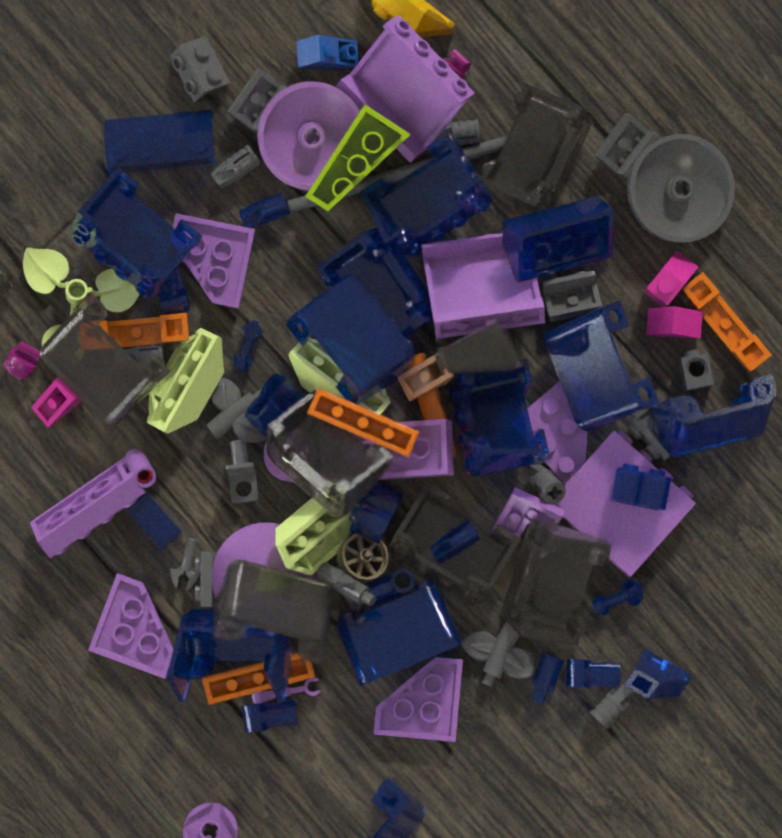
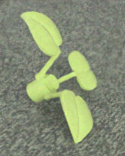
(48, 268)

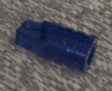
(264, 211)
(455, 541)
(546, 677)

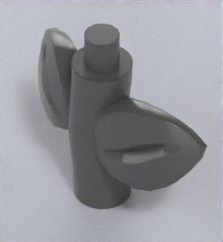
(233, 407)
(352, 590)
(499, 654)

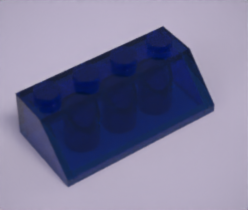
(159, 141)
(559, 238)

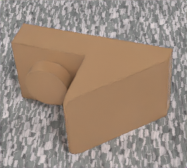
(424, 378)

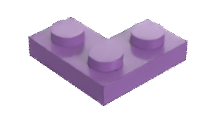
(523, 508)

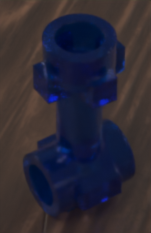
(252, 331)
(630, 592)

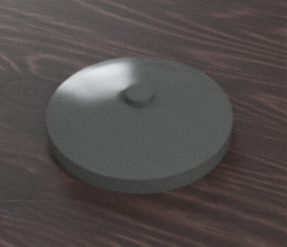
(681, 188)

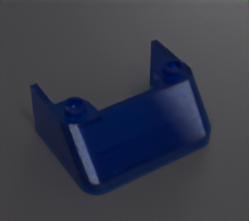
(198, 650)

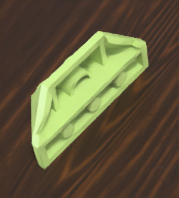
(318, 370)
(192, 378)
(311, 537)

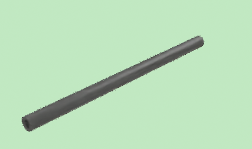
(397, 174)

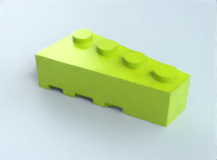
(358, 153)

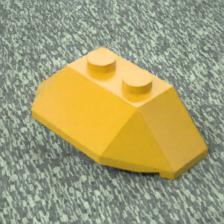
(418, 13)

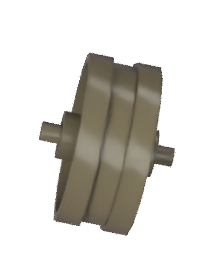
(362, 558)

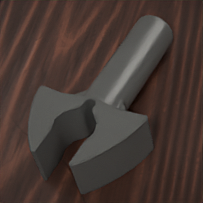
(186, 565)

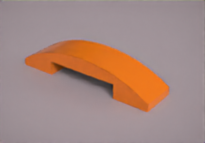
(725, 323)
(148, 331)

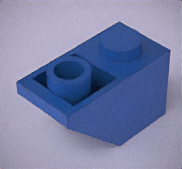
(327, 53)

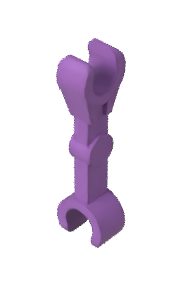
(264, 696)

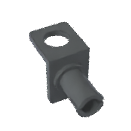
(240, 472)

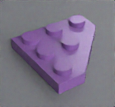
(220, 259)
(563, 436)
(132, 629)
(424, 704)

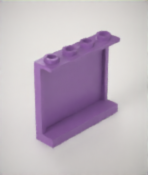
(407, 86)
(475, 284)
(628, 528)

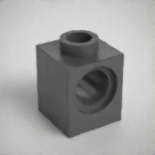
(694, 383)

